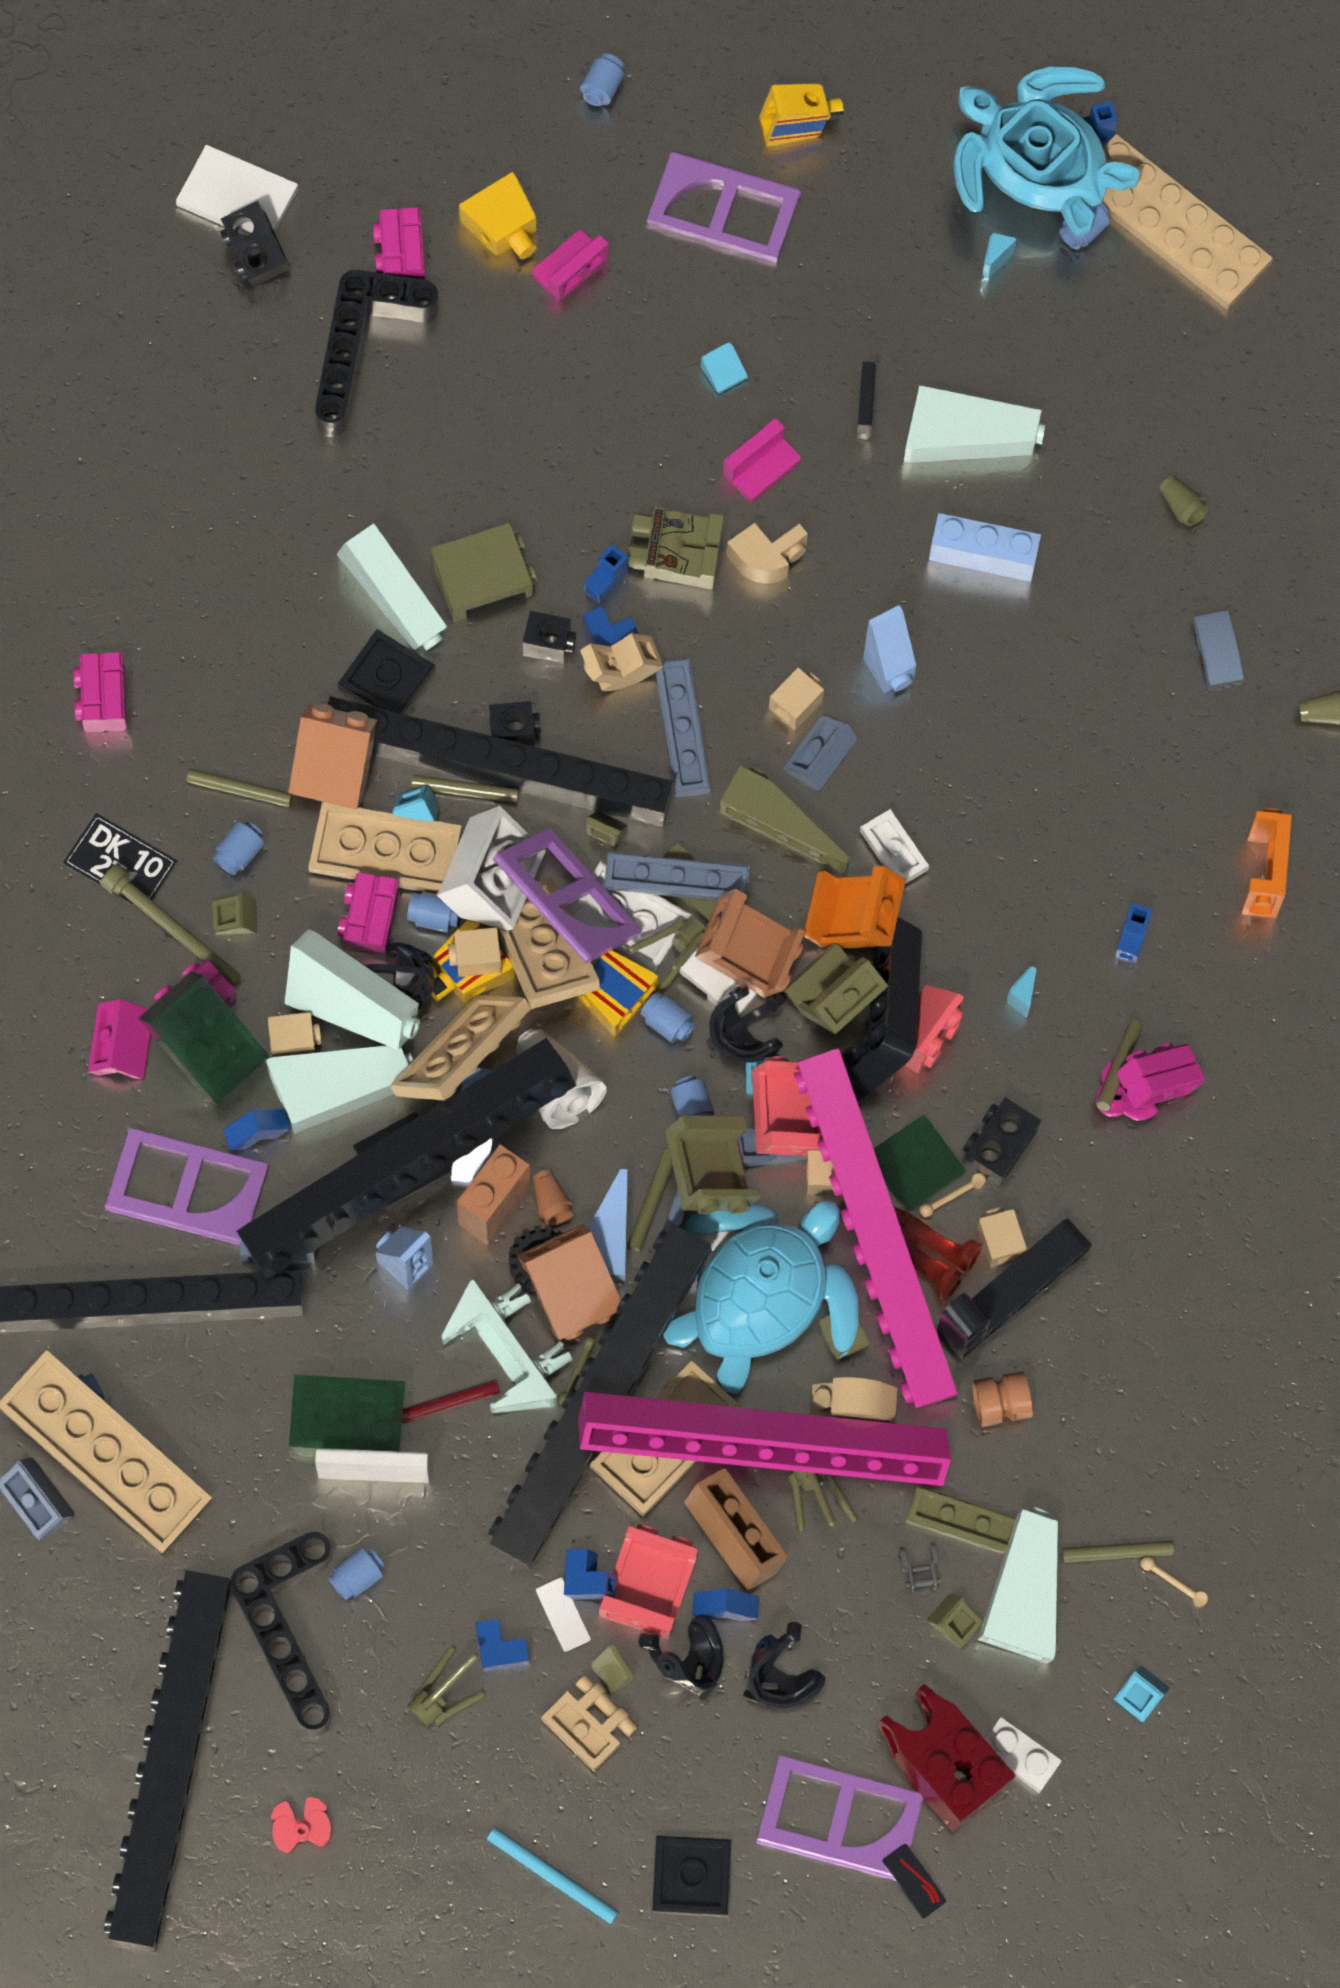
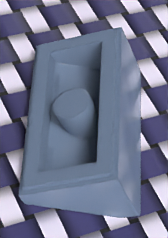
(821, 752)
(35, 1498)

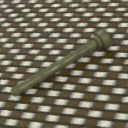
(119, 882)

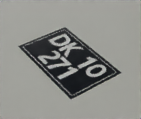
(107, 844)

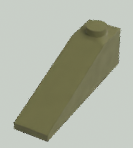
(766, 809)

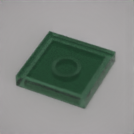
(917, 1164)

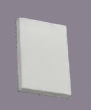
(226, 184)
(647, 910)
(372, 1465)

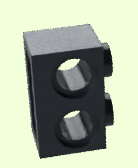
(261, 240)
(1007, 1144)

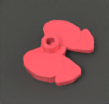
(289, 1832)

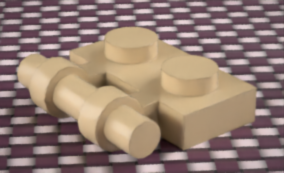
(581, 1731)

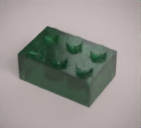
(204, 1037)
(346, 1414)

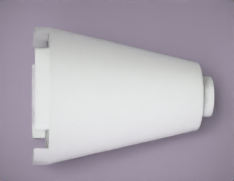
(585, 1095)

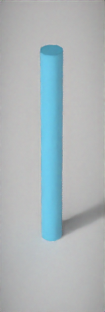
(552, 1875)

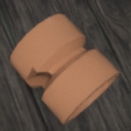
(1002, 1399)

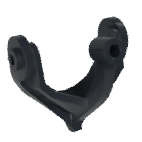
(405, 970)
(735, 1029)
(704, 1650)
(791, 1689)

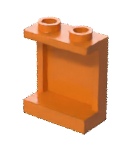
(1266, 895)
(855, 909)

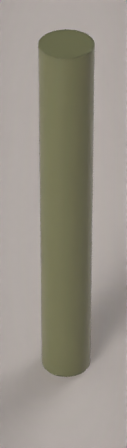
(239, 787)
(466, 788)
(1125, 1049)
(651, 1202)
(1117, 1551)

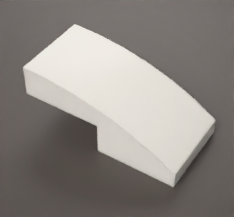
(713, 982)

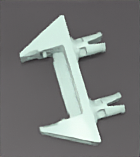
(527, 1373)

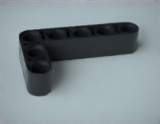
(352, 337)
(892, 1014)
(972, 1321)
(278, 1629)

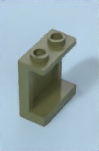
(482, 569)
(835, 988)
(710, 1164)

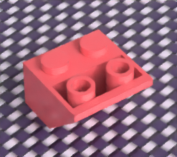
(937, 1019)

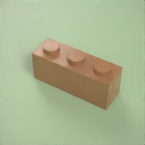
(735, 1529)

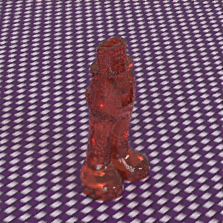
(959, 1255)

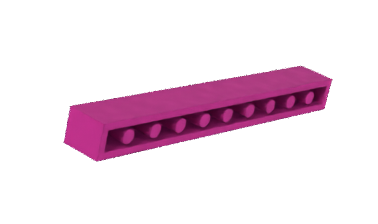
(877, 1229)
(763, 1438)

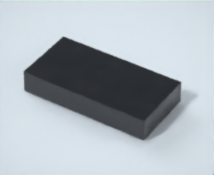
(866, 400)

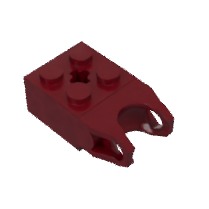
(939, 1750)

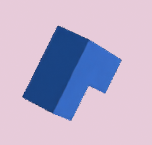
(1103, 120)
(609, 573)
(602, 632)
(1133, 932)
(256, 1126)
(584, 1580)
(726, 1604)
(499, 1654)

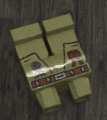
(679, 547)

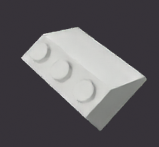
(474, 881)

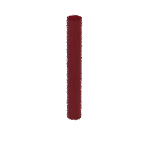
(451, 1401)

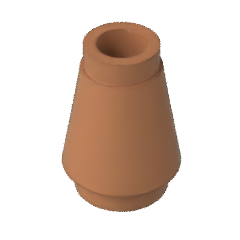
(551, 1199)

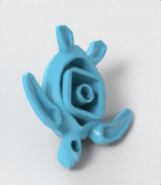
(1038, 149)
(765, 1288)

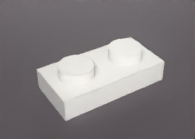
(894, 846)
(1023, 1755)

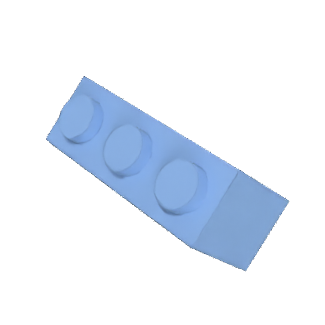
(984, 547)

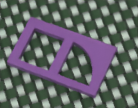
(687, 172)
(585, 940)
(216, 1224)
(862, 1858)

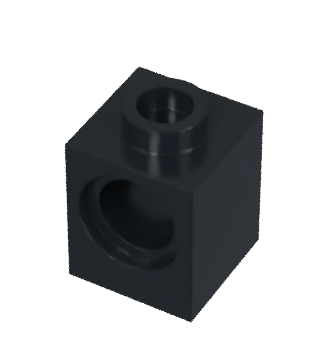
(541, 624)
(503, 713)

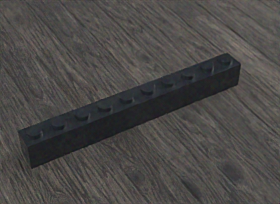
(516, 765)
(406, 1158)
(150, 1301)
(614, 1371)
(169, 1761)

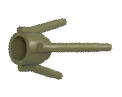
(686, 941)
(814, 1481)
(427, 1702)

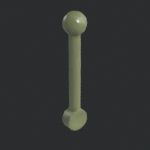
(575, 1375)

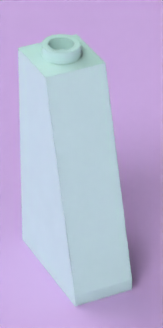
(969, 427)
(392, 588)
(347, 993)
(334, 1082)
(1025, 1591)

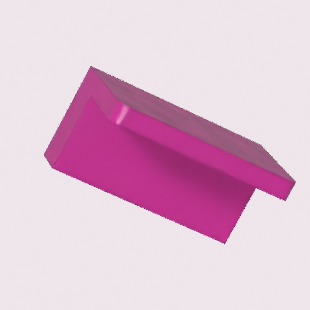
(571, 263)
(761, 461)
(119, 1040)

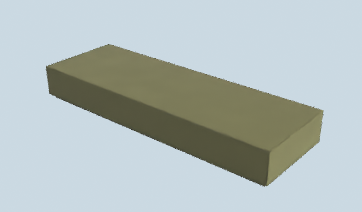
(960, 1520)

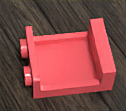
(780, 1110)
(650, 1581)

